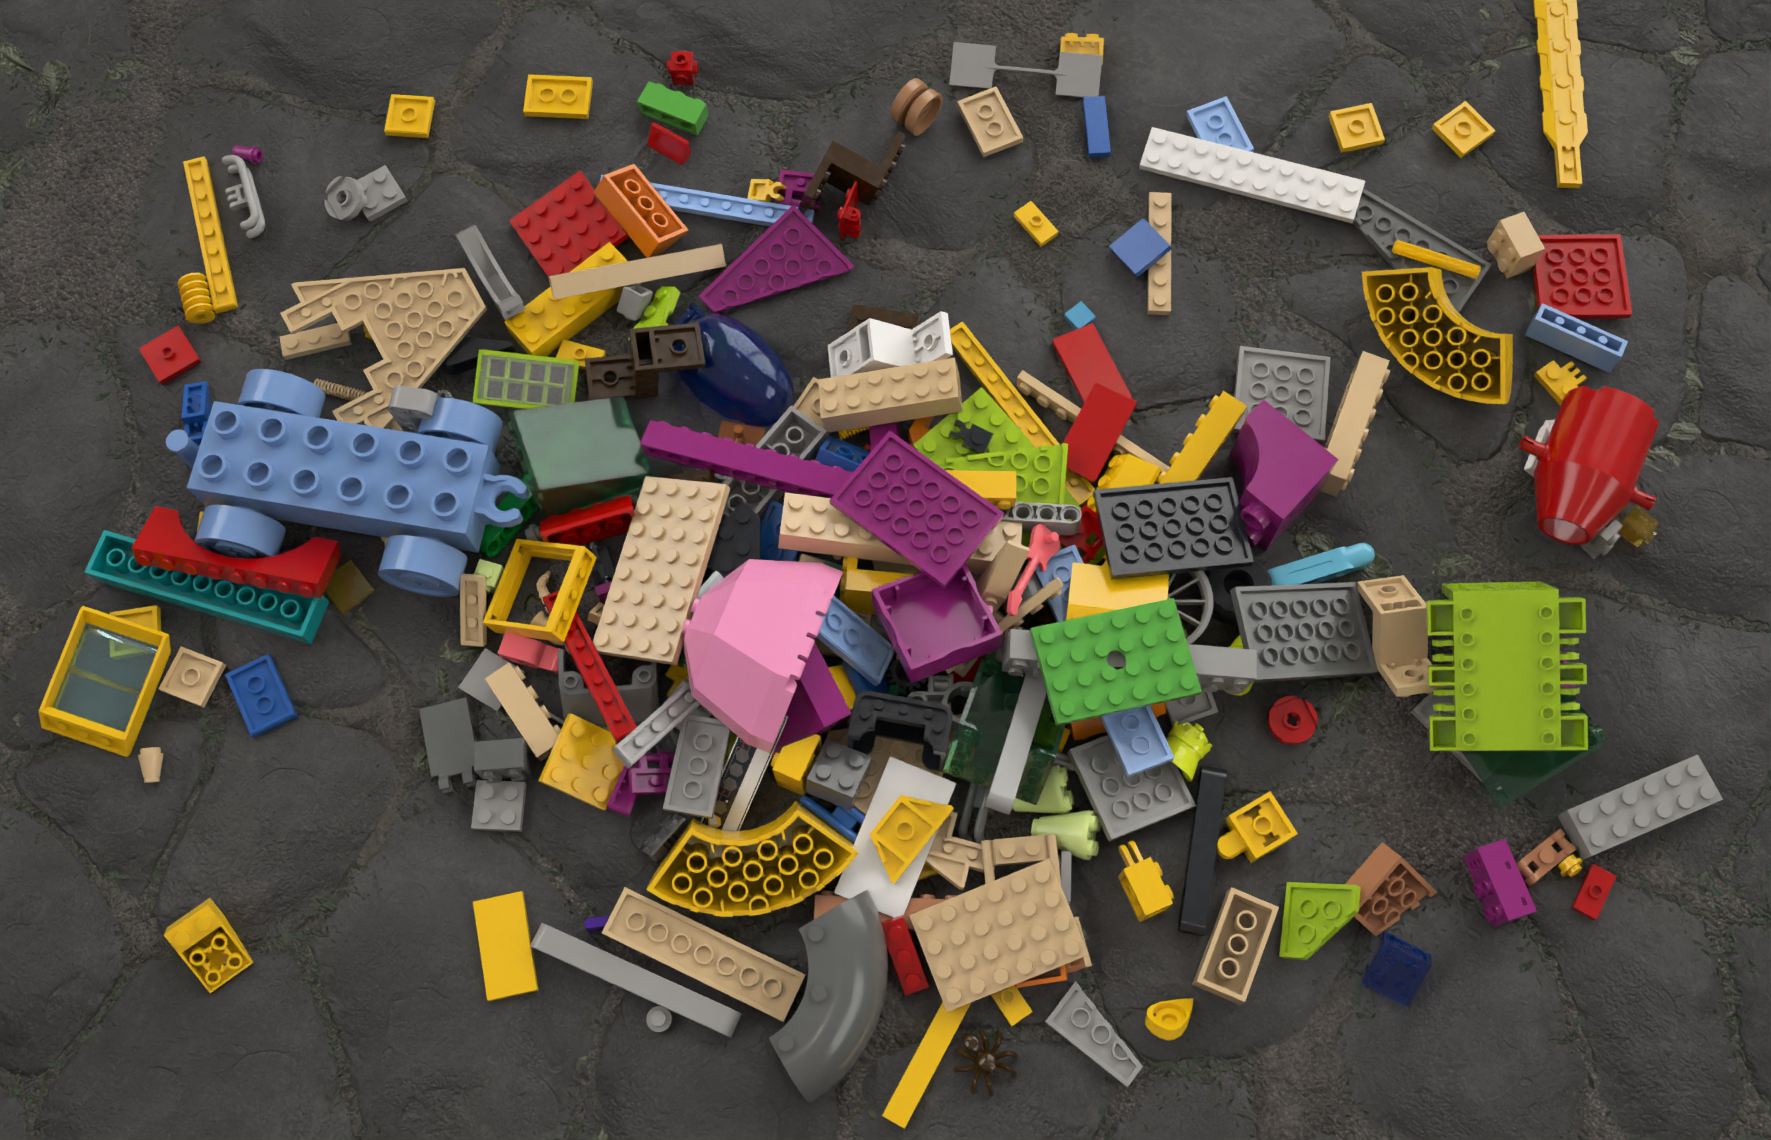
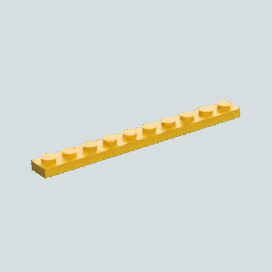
(1011, 402)

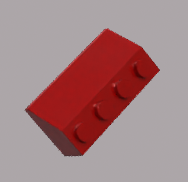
(589, 524)

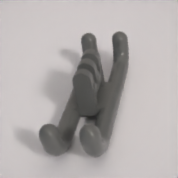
(976, 799)

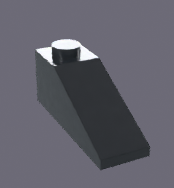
(465, 354)

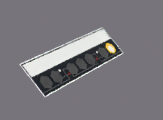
(739, 783)

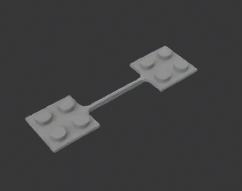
(975, 65)
(477, 687)

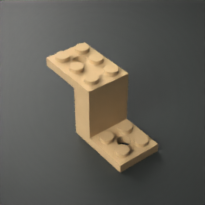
(1399, 634)

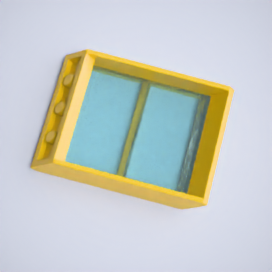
(105, 681)

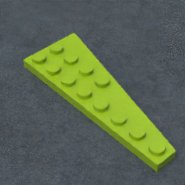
(1038, 470)

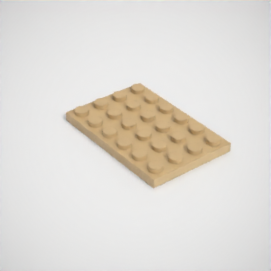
(998, 935)

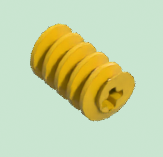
(196, 298)

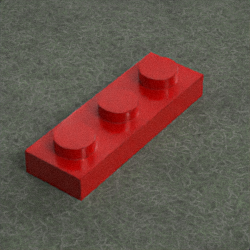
(904, 955)

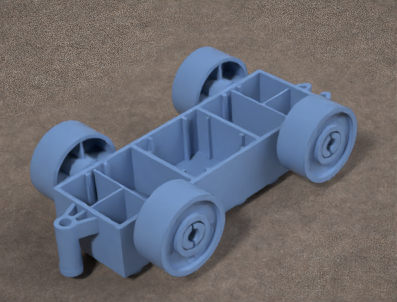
(288, 464)

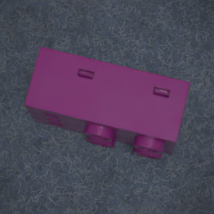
(1499, 883)

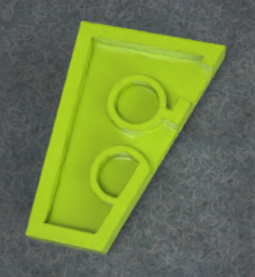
(660, 308)

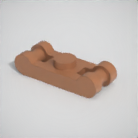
(1545, 857)

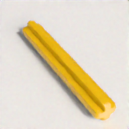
(1436, 259)

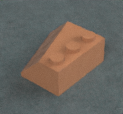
(1387, 889)

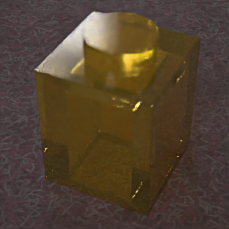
(1638, 527)

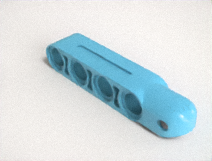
(1324, 565)

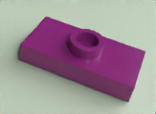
(621, 800)

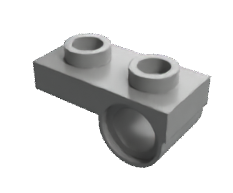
(1603, 541)

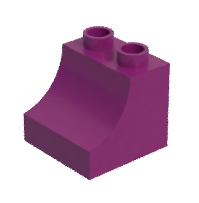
(1278, 471)
(815, 705)

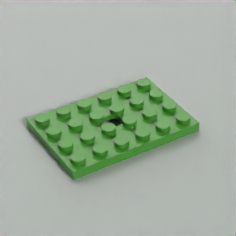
(1084, 685)

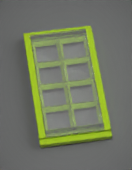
(524, 380)

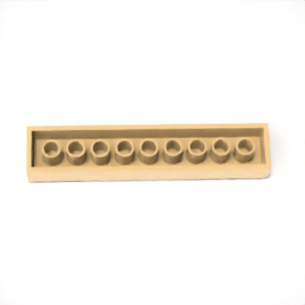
(818, 527)

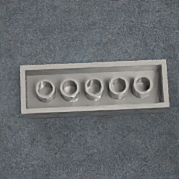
(1639, 807)

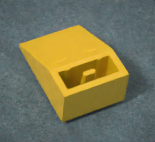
(208, 945)

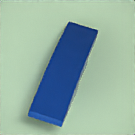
(196, 410)

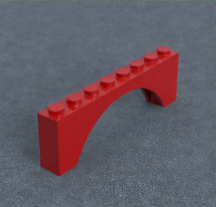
(299, 571)

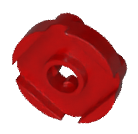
(1286, 732)

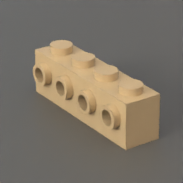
(524, 710)

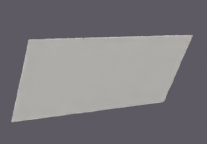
(867, 869)

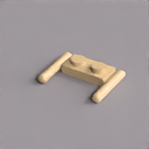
(1018, 851)

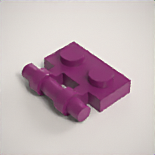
(796, 184)
(651, 780)

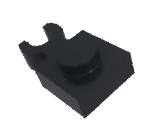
(974, 439)

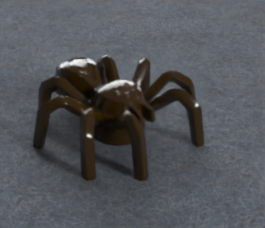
(985, 1060)

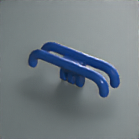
(841, 819)

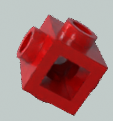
(682, 68)

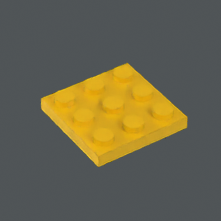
(583, 763)

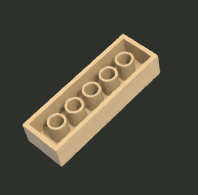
(890, 395)
(1353, 418)

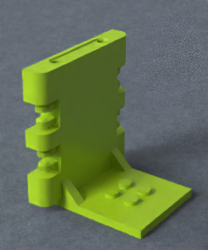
(1506, 668)

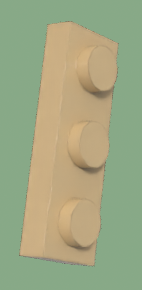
(314, 341)
(473, 610)

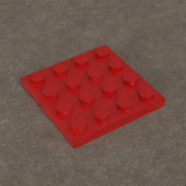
(567, 226)
(1583, 276)

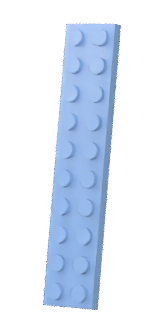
(1132, 732)

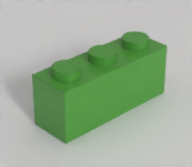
(673, 108)

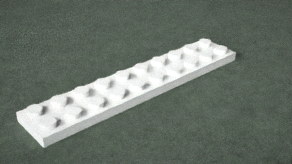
(1252, 175)

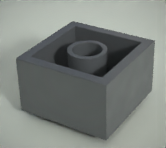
(503, 760)
(838, 774)

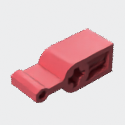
(529, 652)

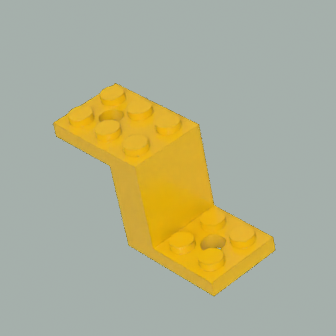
(858, 585)

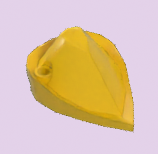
(1169, 1018)

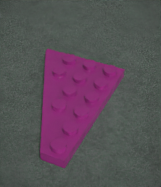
(780, 260)

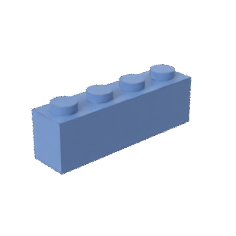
(1576, 338)

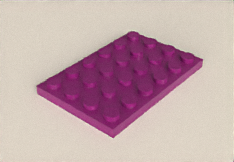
(917, 509)

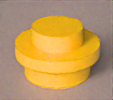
(1570, 866)

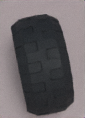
(1222, 602)

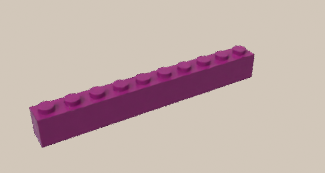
(742, 461)

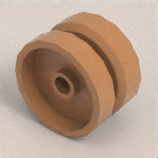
(916, 106)

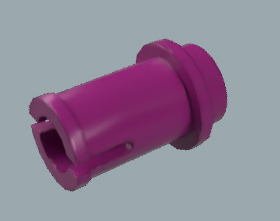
(252, 154)

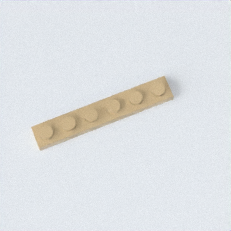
(1160, 272)
(1031, 605)

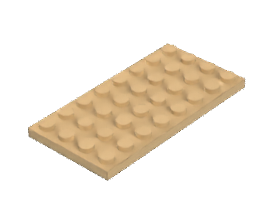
(660, 569)

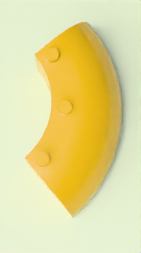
(1435, 339)
(752, 868)

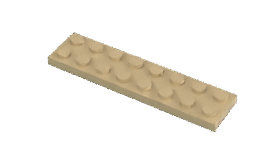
(703, 954)

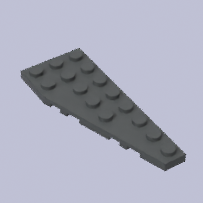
(1385, 224)

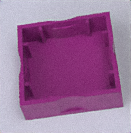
(936, 625)

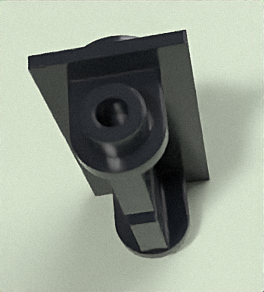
(603, 568)

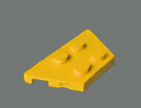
(906, 832)

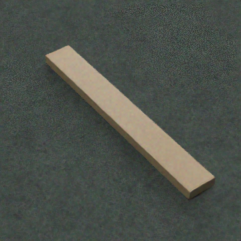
(636, 271)

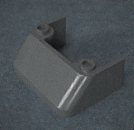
(640, 698)

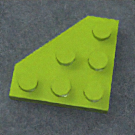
(1314, 915)

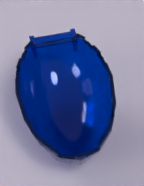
(741, 371)

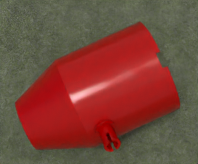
(1591, 462)

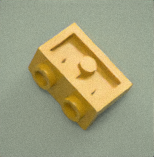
(1084, 45)

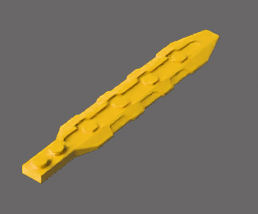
(1561, 86)

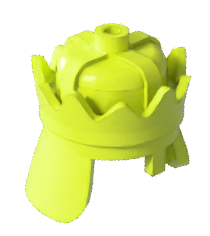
(1188, 747)

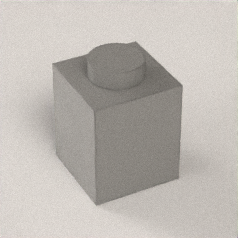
(634, 301)

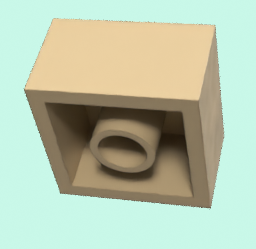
(1515, 245)

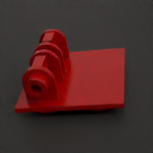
(849, 215)

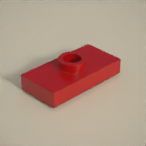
(1593, 892)

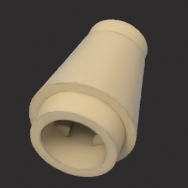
(151, 763)

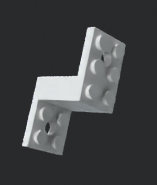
(884, 345)

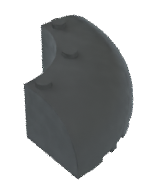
(840, 997)

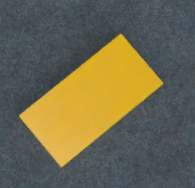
(505, 946)

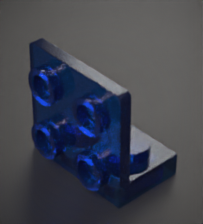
(1397, 969)

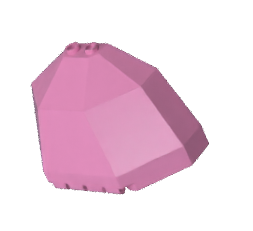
(749, 641)

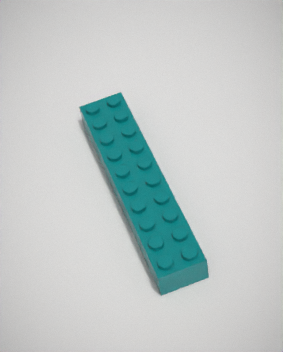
(245, 604)

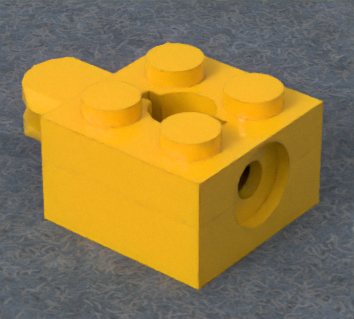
(1256, 830)
(1143, 884)

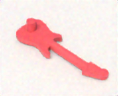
(1042, 546)

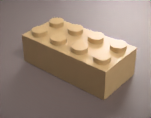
(1235, 946)

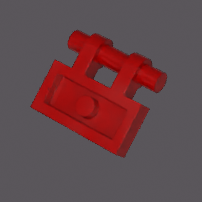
(1088, 526)

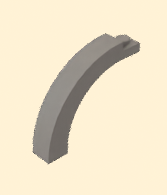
(489, 272)

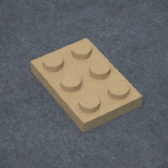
(990, 121)

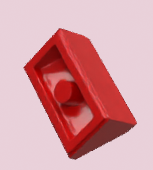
(668, 144)

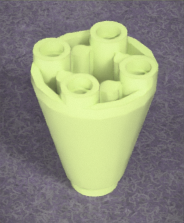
(1053, 797)
(1073, 832)

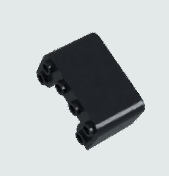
(901, 720)

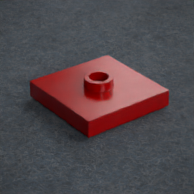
(170, 355)

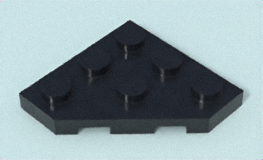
(736, 541)

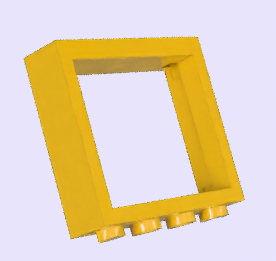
(568, 597)

